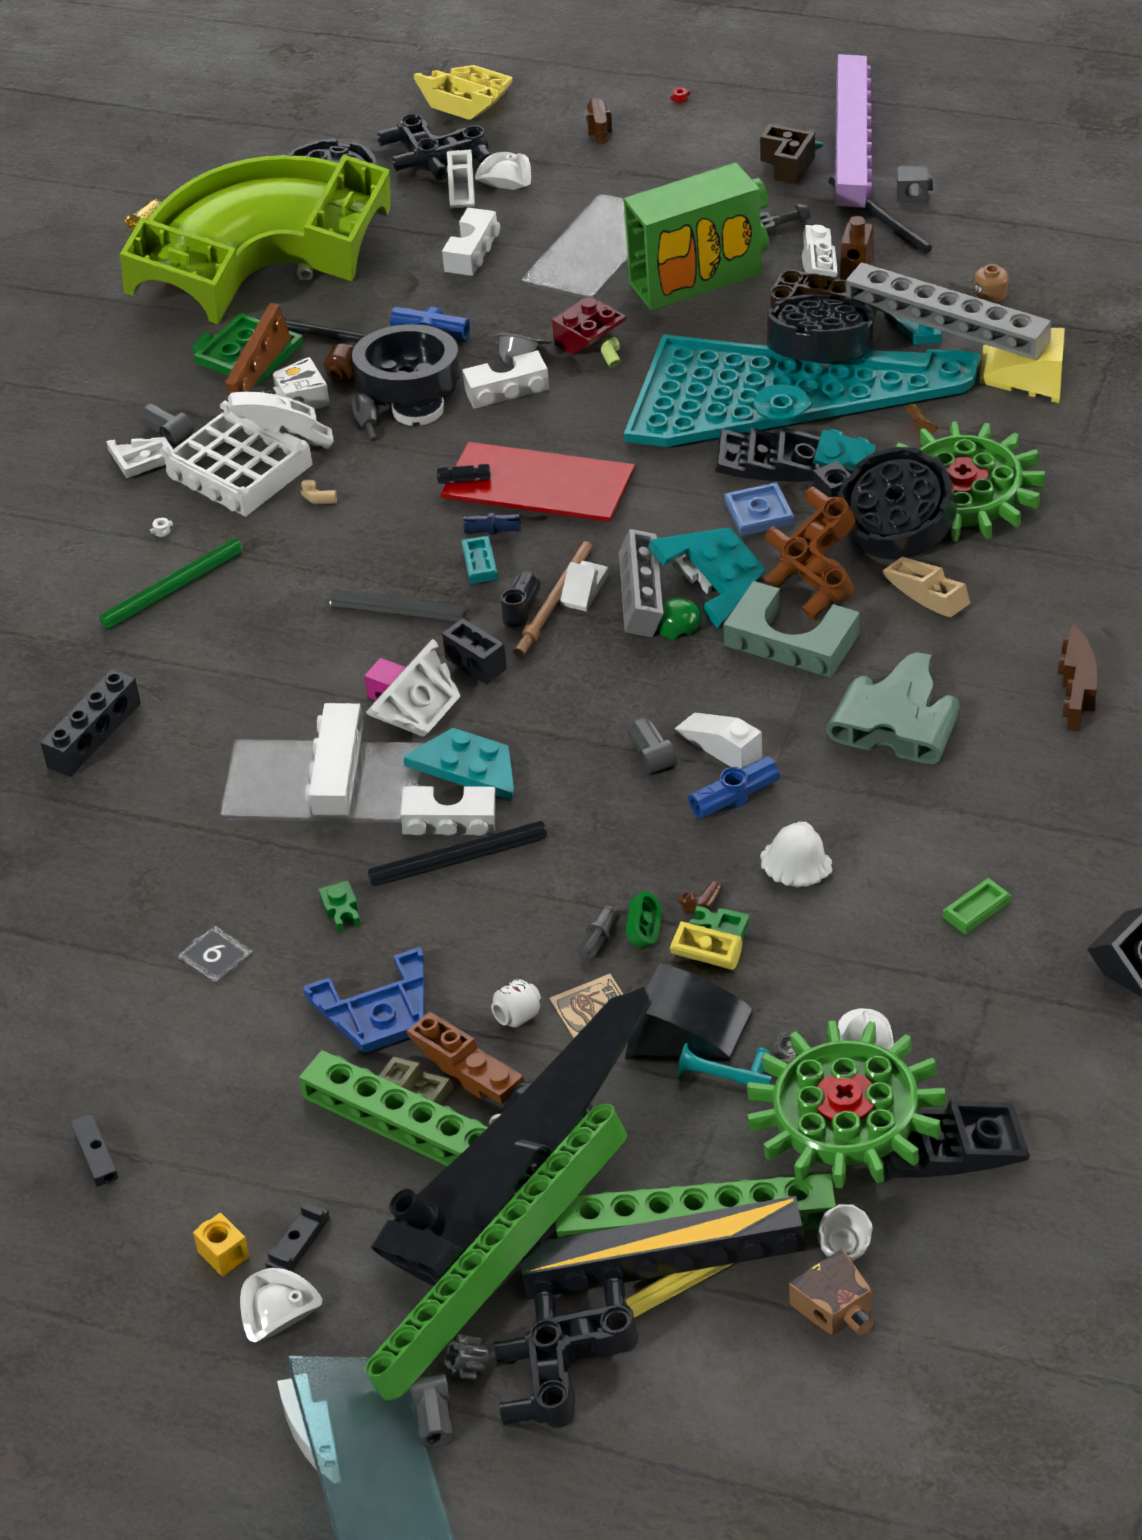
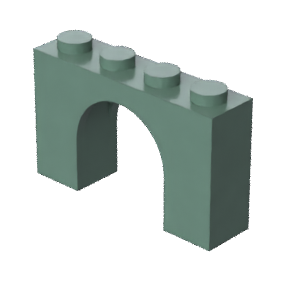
(813, 651)

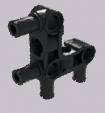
(428, 150)
(571, 1338)

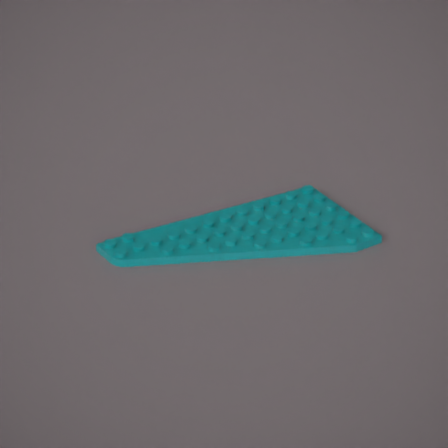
(712, 386)

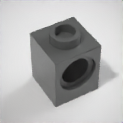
(911, 192)

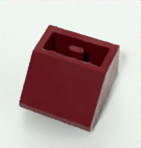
(584, 324)

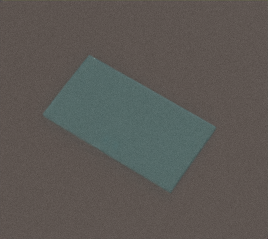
(367, 1453)

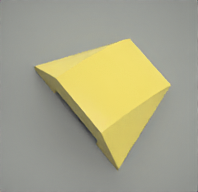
(464, 90)
(1014, 371)

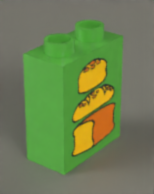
(695, 235)

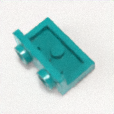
(847, 451)

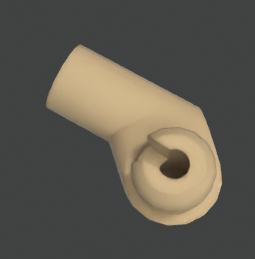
(315, 496)

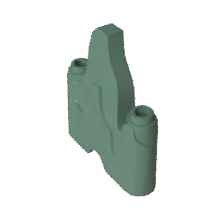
(896, 713)

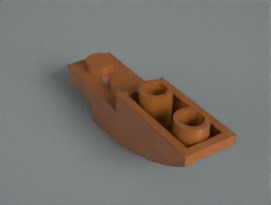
(462, 1060)

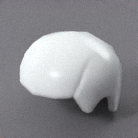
(846, 1229)

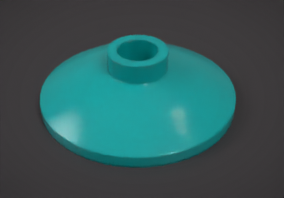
(781, 402)

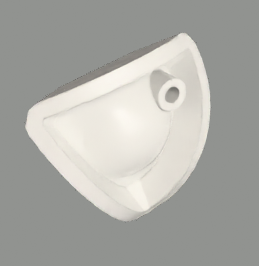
(505, 171)
(275, 1301)

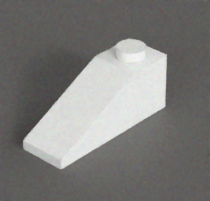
(723, 737)

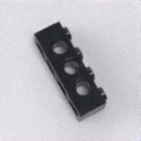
(90, 722)

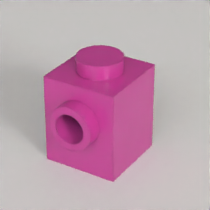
(381, 677)

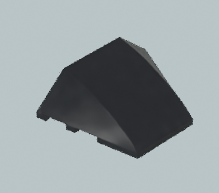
(691, 1013)

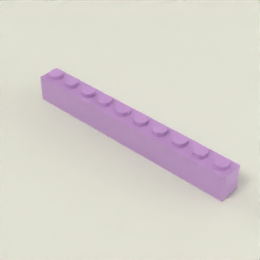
(853, 131)

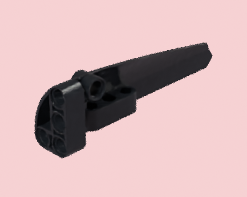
(470, 1192)

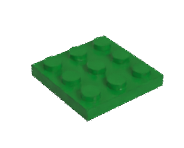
(226, 347)

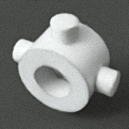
(161, 527)

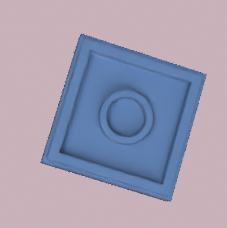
(759, 509)

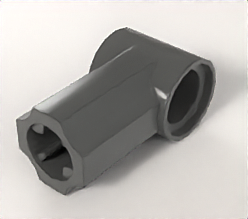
(168, 425)
(653, 751)
(431, 1403)

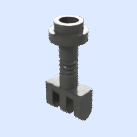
(802, 213)

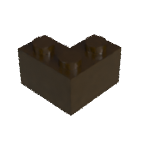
(788, 150)

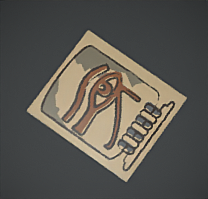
(583, 1002)

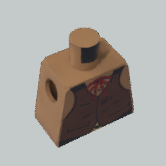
(833, 1295)

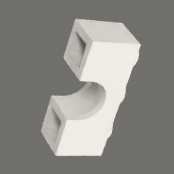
(477, 233)
(490, 387)
(470, 816)

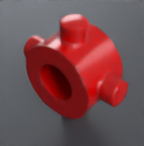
(680, 95)

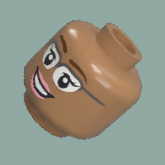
(991, 283)

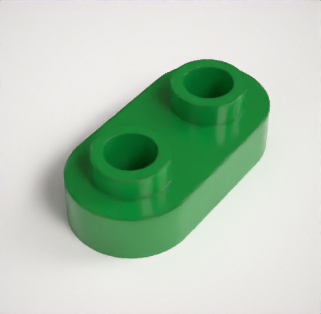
(643, 920)

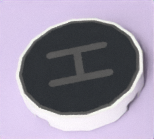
(423, 414)

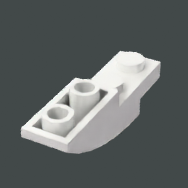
(818, 252)
(274, 411)

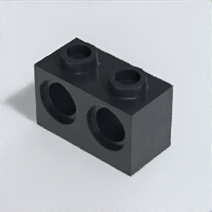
(474, 651)

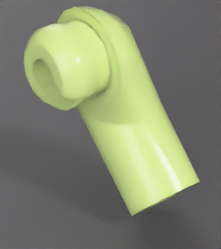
(609, 349)

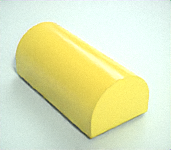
(707, 945)

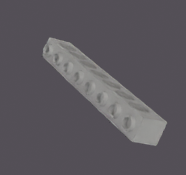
(950, 311)

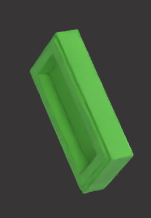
(976, 906)

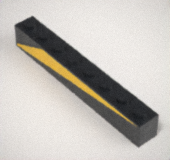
(664, 1247)

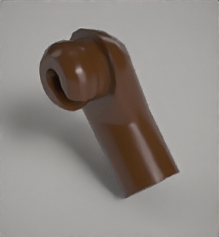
(705, 900)

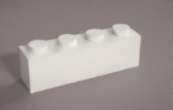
(335, 759)

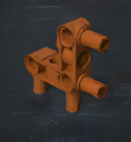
(806, 548)

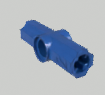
(433, 317)
(733, 787)

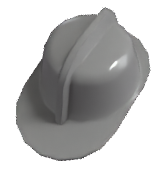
(514, 345)

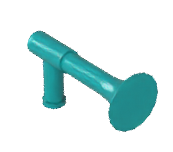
(691, 1062)

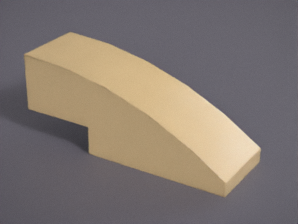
(928, 586)

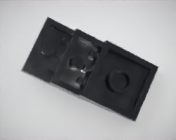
(768, 455)
(971, 1140)

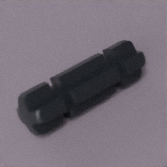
(463, 474)

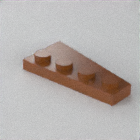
(260, 351)

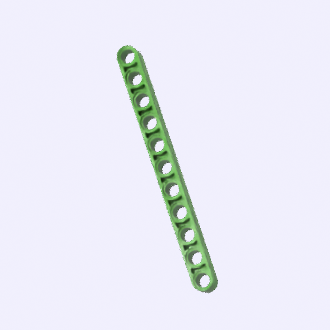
(495, 1253)

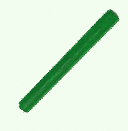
(170, 583)

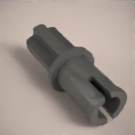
(598, 933)

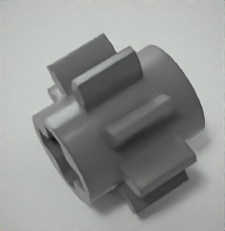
(466, 1357)

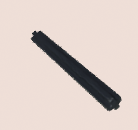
(457, 853)

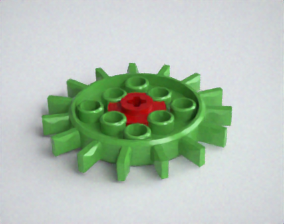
(984, 477)
(845, 1102)

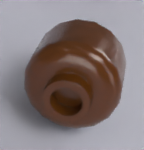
(340, 363)

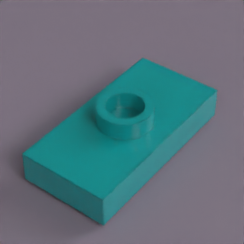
(479, 559)

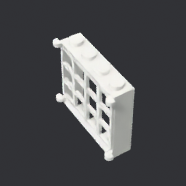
(182, 460)

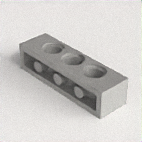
(640, 584)

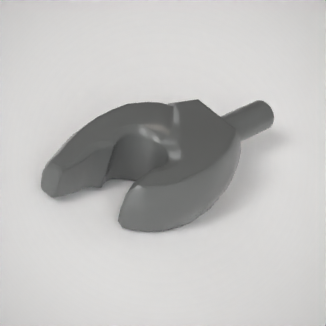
(365, 413)

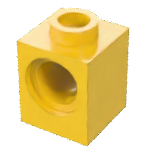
(221, 1244)

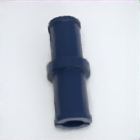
(492, 523)

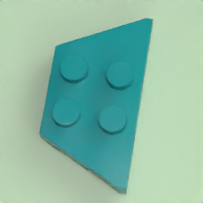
(465, 761)

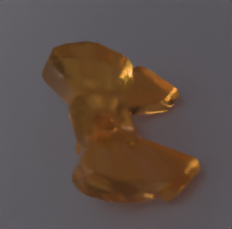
(919, 418)

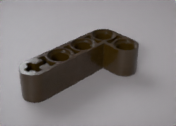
(798, 283)

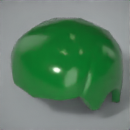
(679, 617)

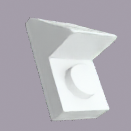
(582, 584)

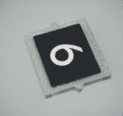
(215, 955)

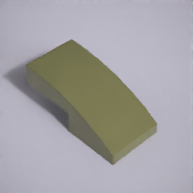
(411, 1077)

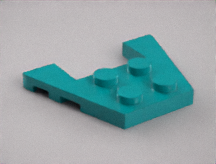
(721, 559)

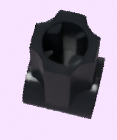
(518, 599)

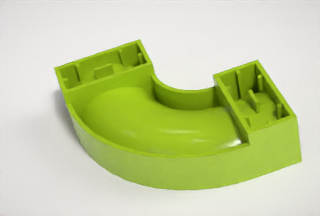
(255, 217)

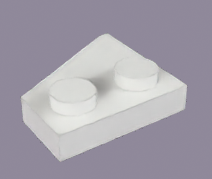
(139, 455)

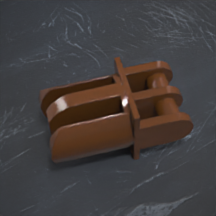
(598, 120)

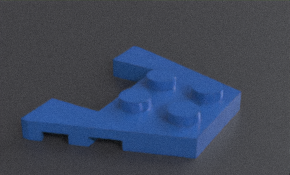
(380, 1014)

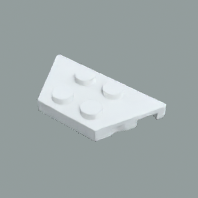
(418, 694)

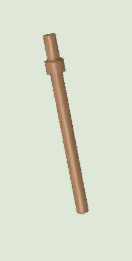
(532, 631)

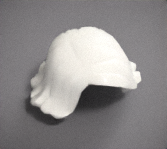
(796, 856)

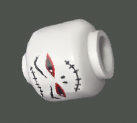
(516, 1003)

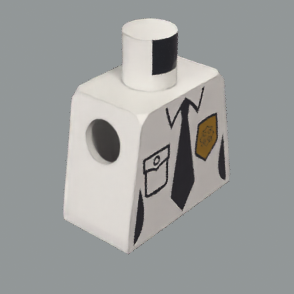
(301, 383)

